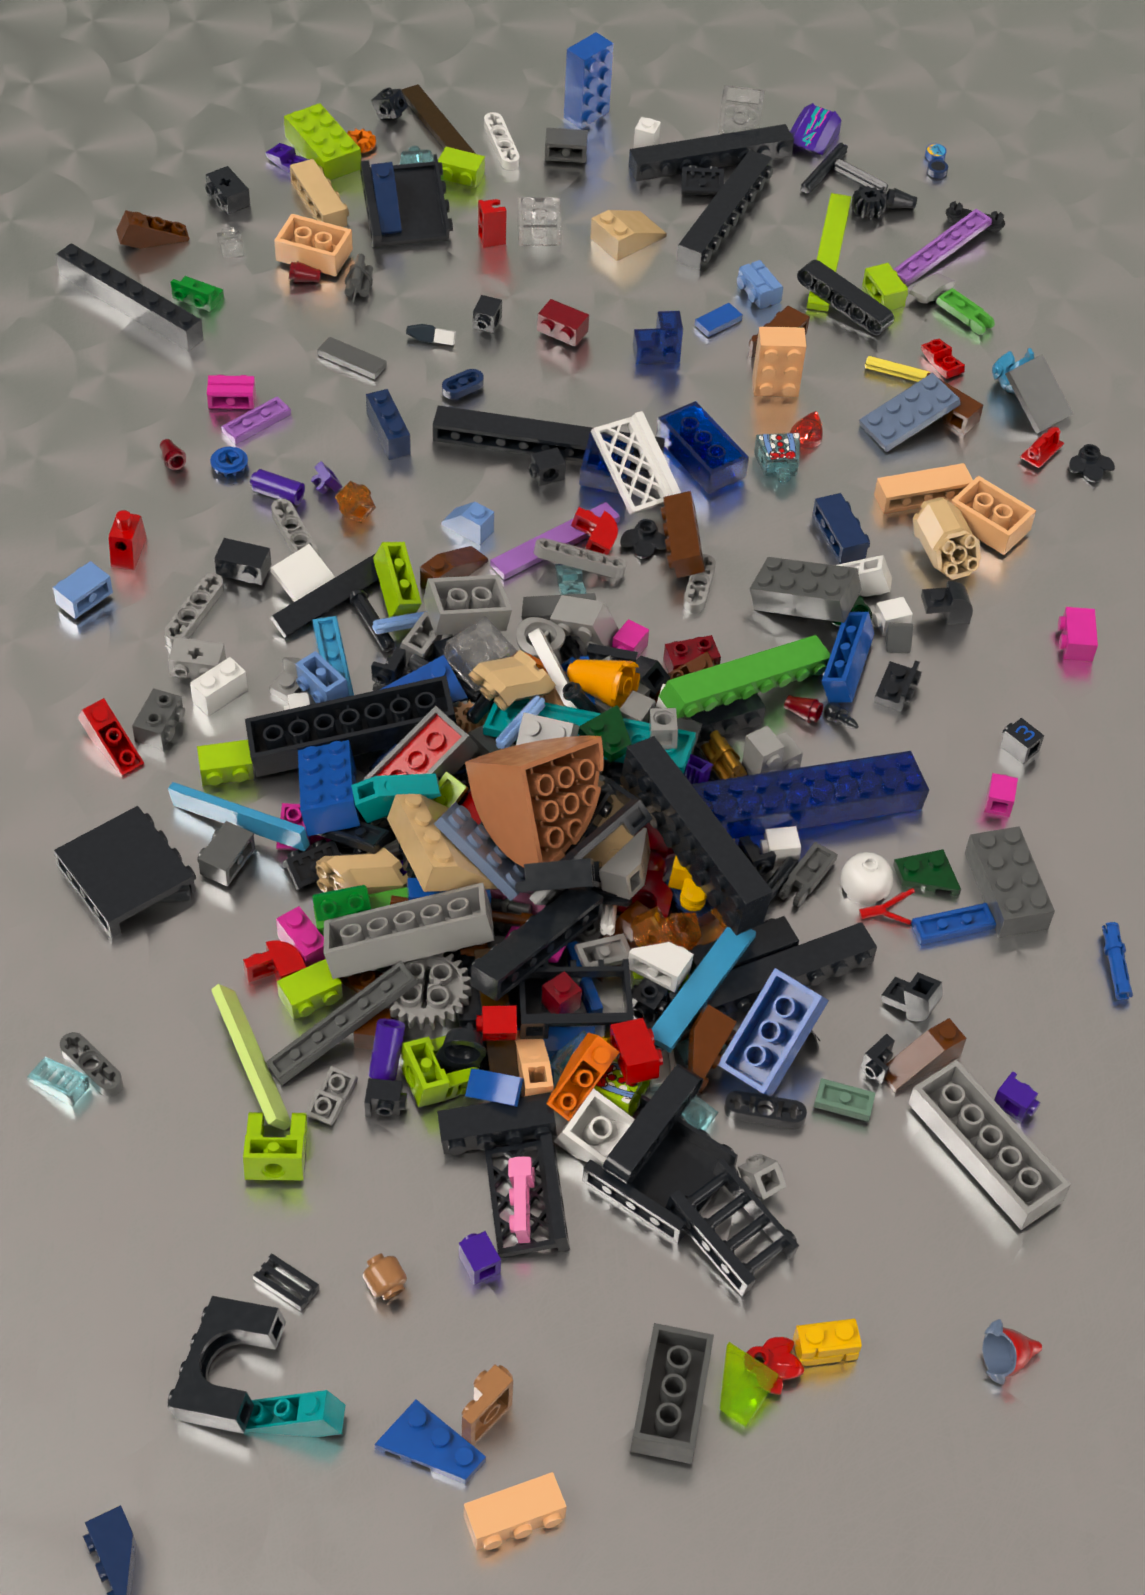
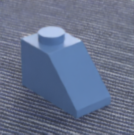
(471, 522)

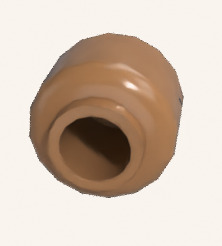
(384, 1276)

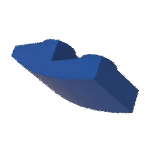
(494, 1087)

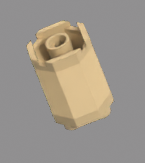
(947, 538)
(511, 679)
(376, 871)

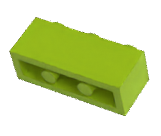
(397, 579)

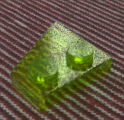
(744, 1385)

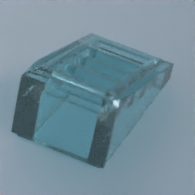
(68, 1096)

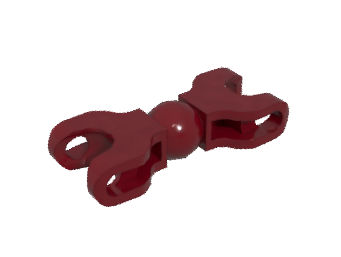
(654, 891)

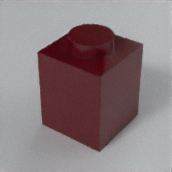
(561, 995)

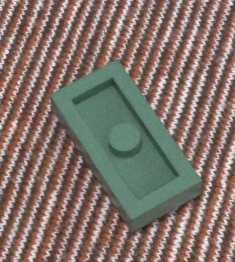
(844, 1099)

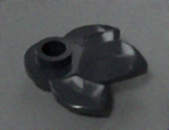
(1091, 463)
(644, 539)

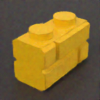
(827, 1342)

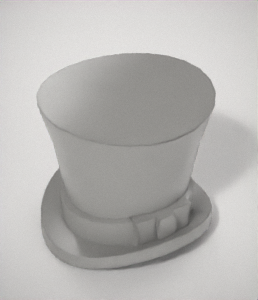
(552, 631)

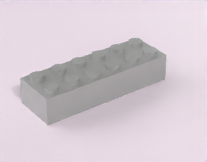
(408, 930)
(989, 1144)

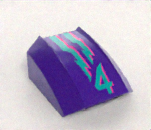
(816, 129)

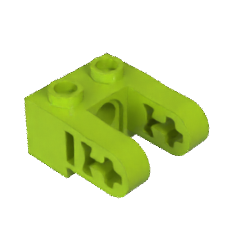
(425, 1077)
(274, 1156)

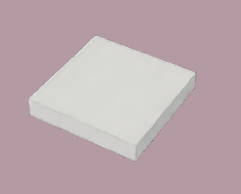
(301, 572)

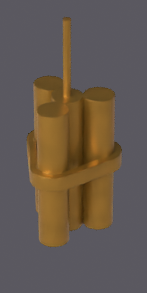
(723, 757)

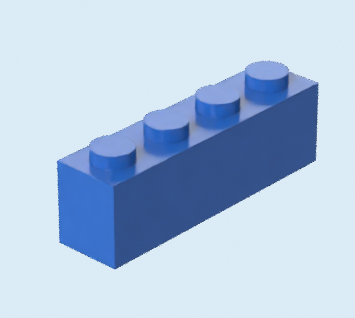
(848, 657)

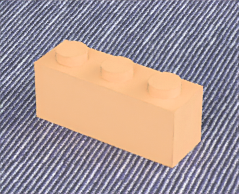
(515, 1512)

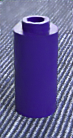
(277, 486)
(386, 1049)

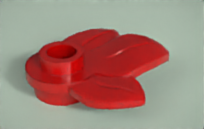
(778, 1358)

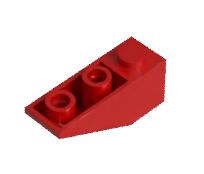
(110, 737)

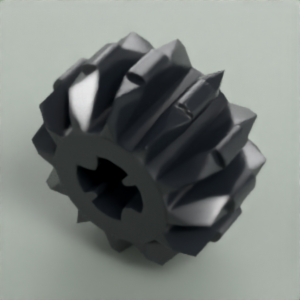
(869, 202)

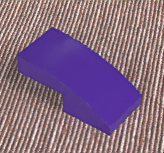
(284, 156)

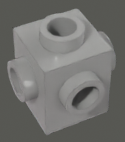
(762, 1175)

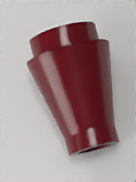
(303, 273)
(172, 455)
(806, 708)

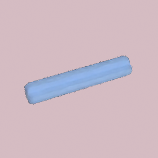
(396, 623)
(511, 732)

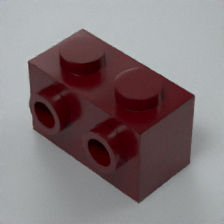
(563, 322)
(681, 652)

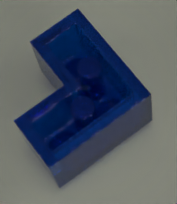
(662, 343)

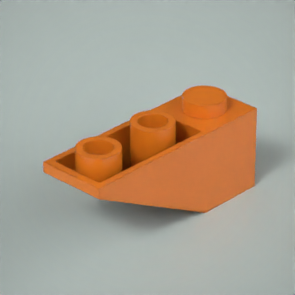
(581, 1075)

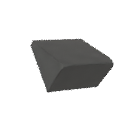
(899, 637)

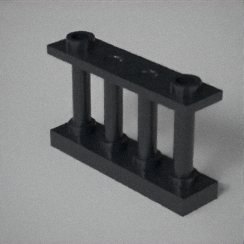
(722, 1251)

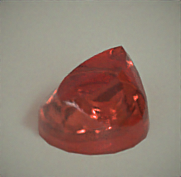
(810, 430)

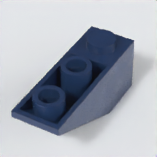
(116, 1548)

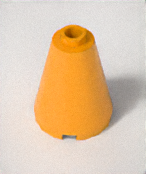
(605, 679)

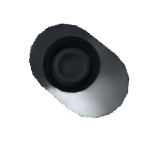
(461, 1049)

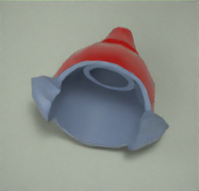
(1006, 1351)

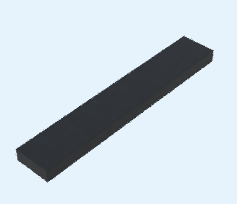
(325, 597)

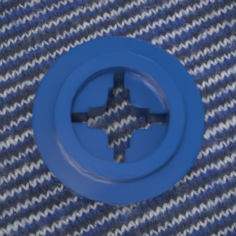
(234, 455)

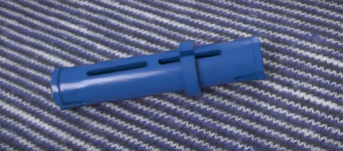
(1115, 950)

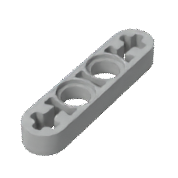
(291, 517)
(579, 558)
(201, 591)

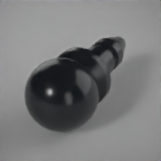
(839, 715)

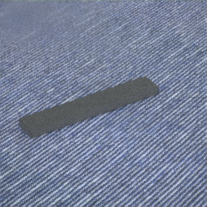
(341, 1022)

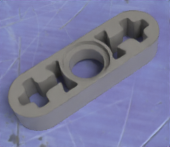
(701, 591)

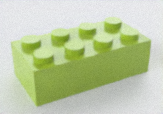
(321, 138)

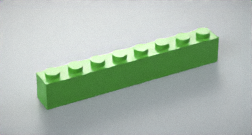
(745, 676)

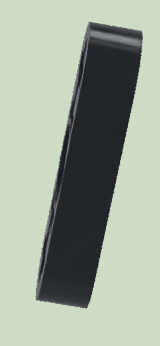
(775, 1103)

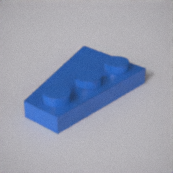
(432, 1443)

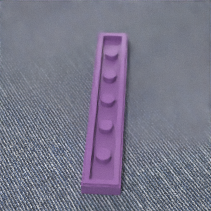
(942, 246)
(523, 557)

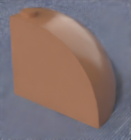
(537, 795)

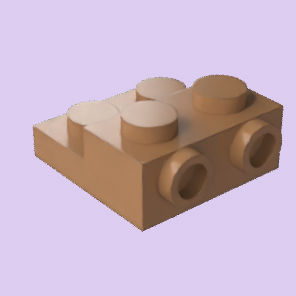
(491, 1400)

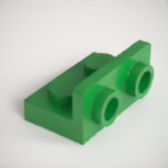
(196, 293)
(341, 902)

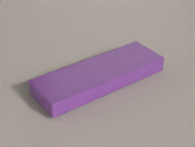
(256, 420)

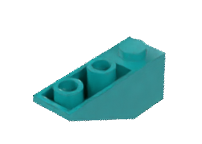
(376, 795)
(298, 1415)

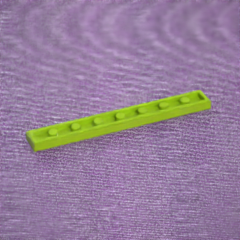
(831, 241)

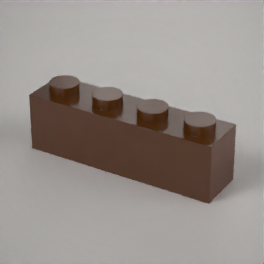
(683, 534)

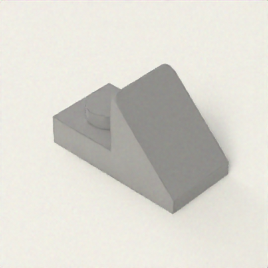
(286, 682)
(611, 949)

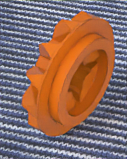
(367, 139)

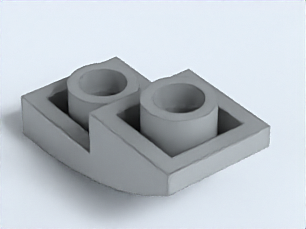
(931, 287)
(332, 1096)

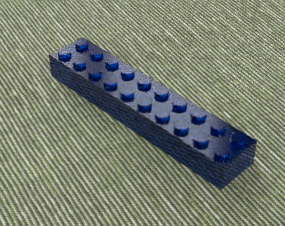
(816, 794)

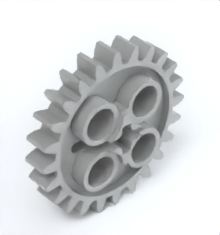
(452, 990)

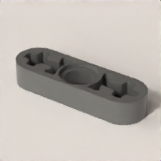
(94, 1075)

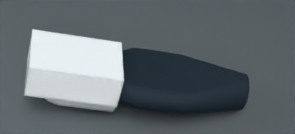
(430, 334)

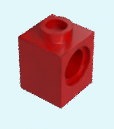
(497, 1023)

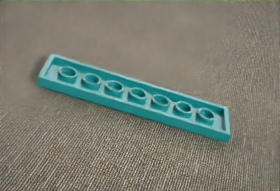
(637, 730)

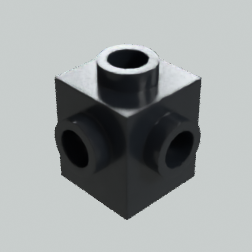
(389, 103)
(649, 1000)

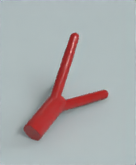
(878, 910)

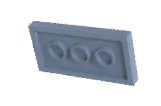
(909, 412)
(481, 849)

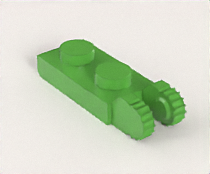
(965, 311)

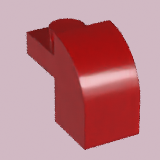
(601, 529)
(279, 959)

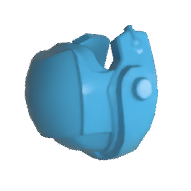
(1007, 363)

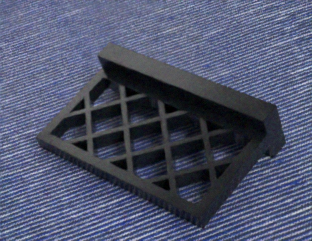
(552, 1199)

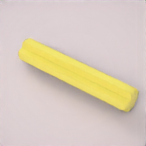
(895, 369)

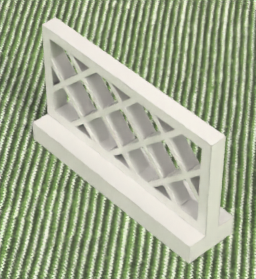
(650, 459)

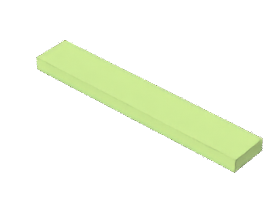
(251, 1057)

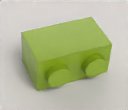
(462, 167)
(885, 286)
(225, 762)
(309, 990)

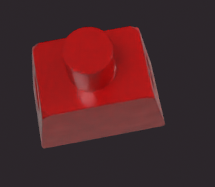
(130, 532)

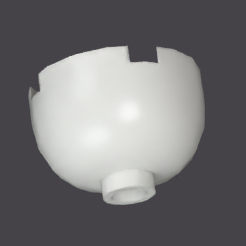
(867, 878)

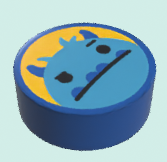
(935, 151)

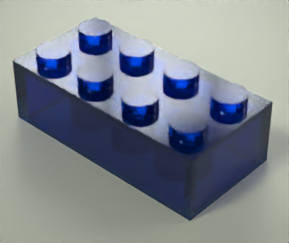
(702, 447)

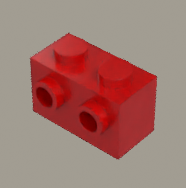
(637, 1054)

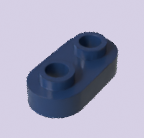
(462, 384)

